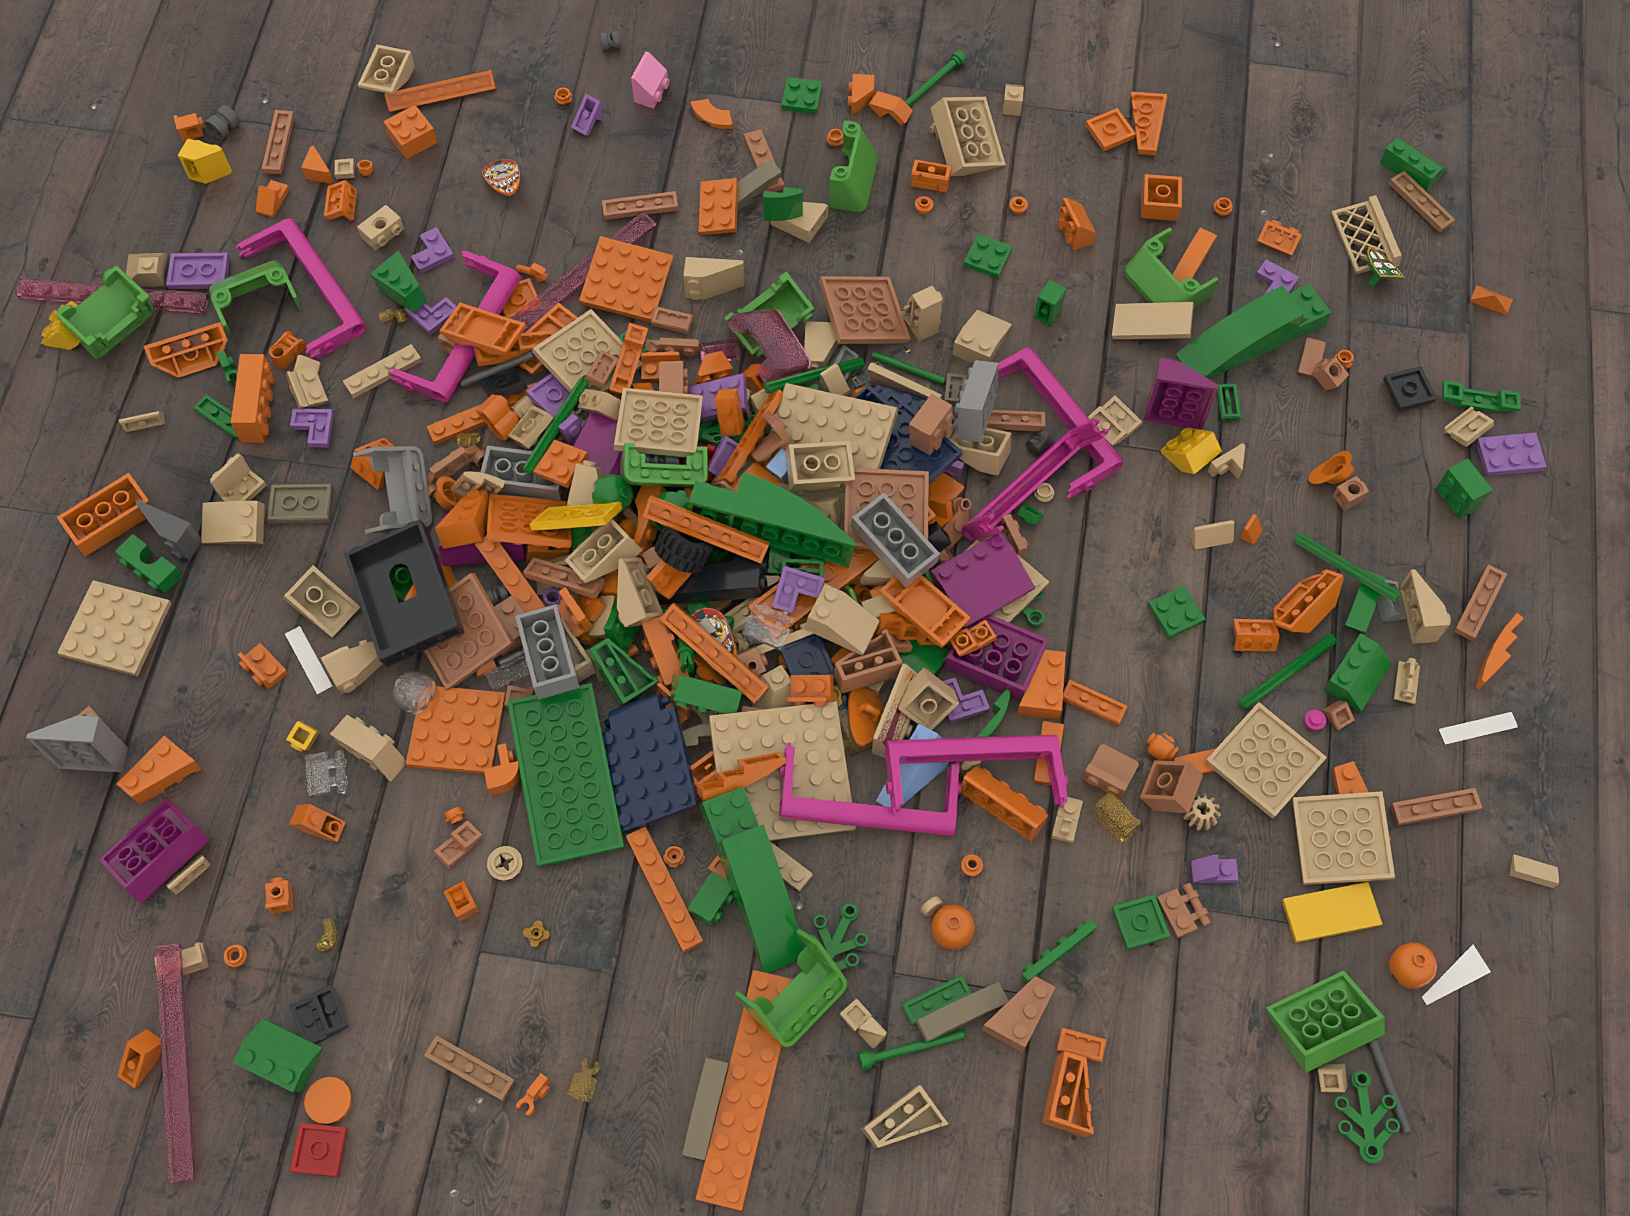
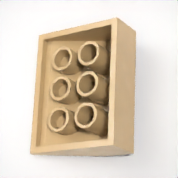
(967, 135)

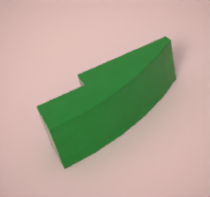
(1362, 607)

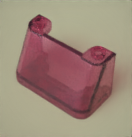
(776, 340)

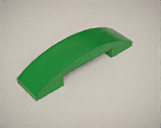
(1481, 401)
(999, 709)

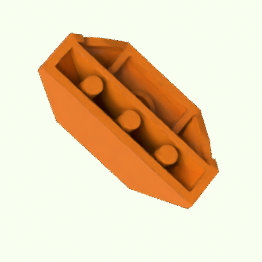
(188, 351)
(1308, 602)

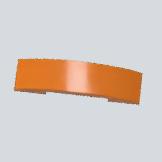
(628, 358)

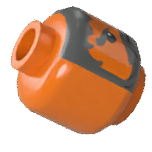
(1162, 746)

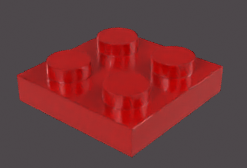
(318, 1149)

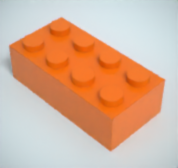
(252, 398)
(104, 515)

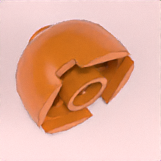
(952, 927)
(1413, 965)

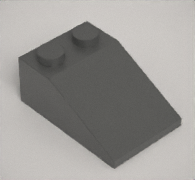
(175, 532)

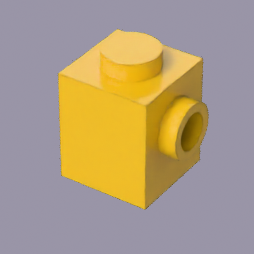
(302, 736)

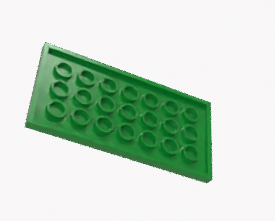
(565, 776)

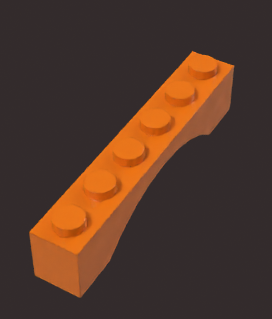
(644, 535)

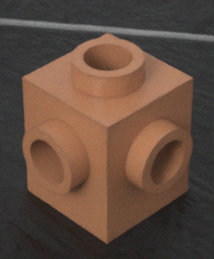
(752, 655)

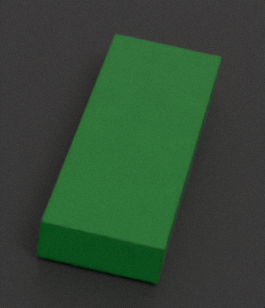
(216, 414)
(935, 999)

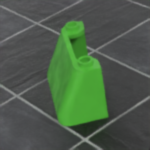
(853, 184)
(785, 298)
(108, 313)
(637, 472)

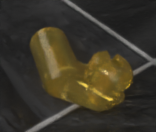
(392, 313)
(329, 937)

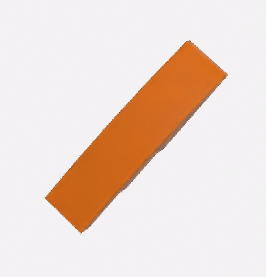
(1194, 255)
(524, 344)
(902, 628)
(1496, 655)
(748, 772)

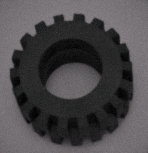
(682, 550)

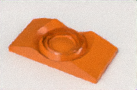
(554, 321)
(482, 329)
(926, 608)

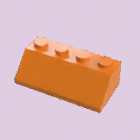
(1003, 802)

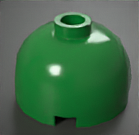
(613, 489)

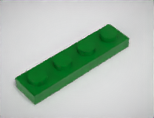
(1064, 946)

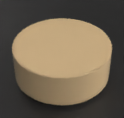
(931, 906)

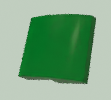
(783, 205)
(924, 656)

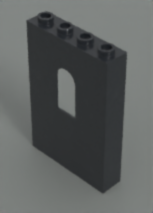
(722, 581)
(416, 623)

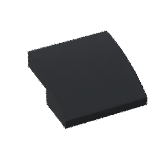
(319, 1015)

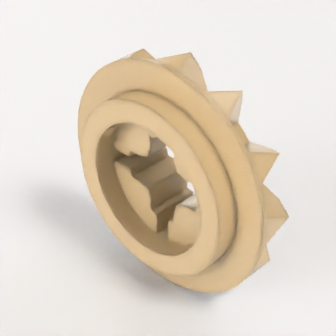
(509, 854)

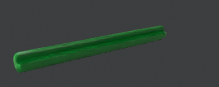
(812, 375)
(553, 428)
(1347, 567)
(1287, 671)

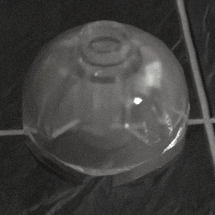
(413, 691)

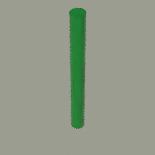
(909, 368)

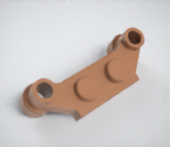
(453, 463)
(960, 510)

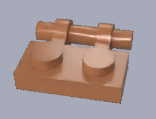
(1177, 913)

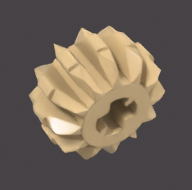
(1208, 809)

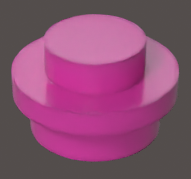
(1315, 720)

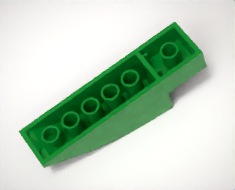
(1255, 330)
(775, 517)
(754, 878)

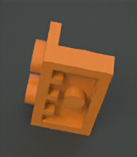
(340, 201)
(1279, 238)
(650, 365)
(666, 579)
(573, 614)
(1255, 635)
(263, 666)
(811, 689)

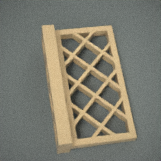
(1380, 227)

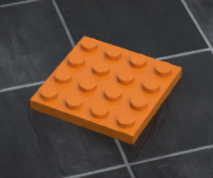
(626, 279)
(511, 518)
(457, 731)

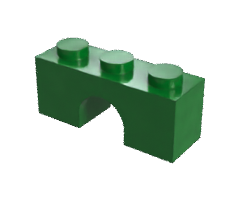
(160, 574)

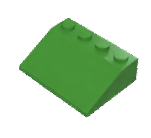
(1326, 1021)

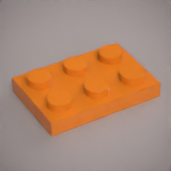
(718, 206)

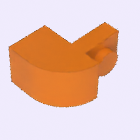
(505, 776)

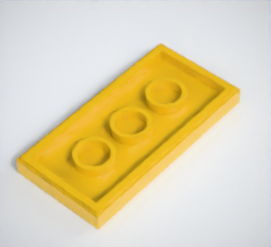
(576, 516)
(1331, 912)

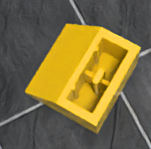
(203, 161)
(57, 334)
(1192, 449)

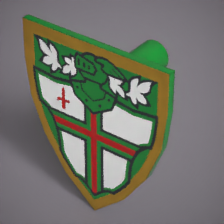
(1381, 267)

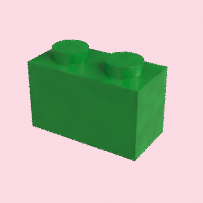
(1050, 303)
(711, 900)

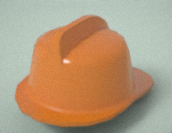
(1334, 470)
(444, 496)

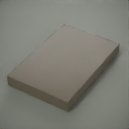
(300, 503)

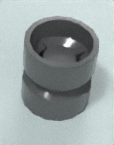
(222, 121)

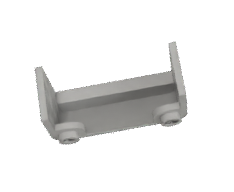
(405, 485)

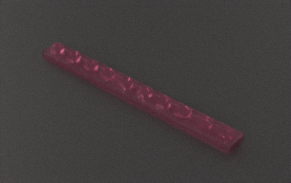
(576, 277)
(78, 292)
(175, 1063)

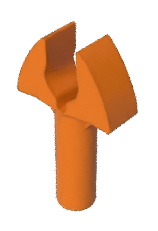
(535, 270)

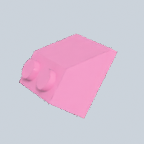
(649, 81)

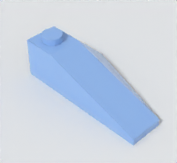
(915, 775)

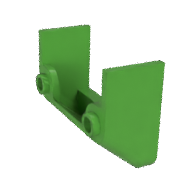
(1155, 280)
(245, 282)
(803, 999)

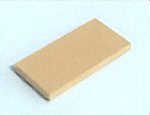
(1153, 320)
(892, 380)

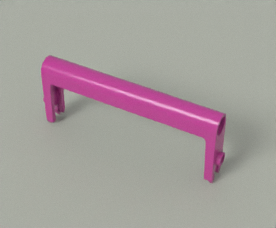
(351, 321)
(462, 356)
(1068, 411)
(983, 523)
(974, 749)
(869, 815)

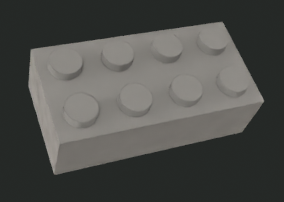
(977, 401)
(508, 466)
(894, 540)
(547, 651)

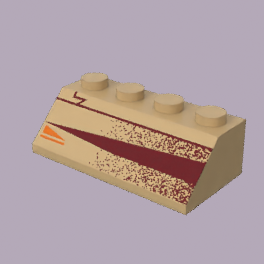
(894, 723)

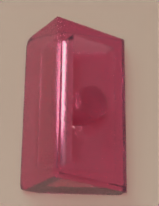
(729, 347)

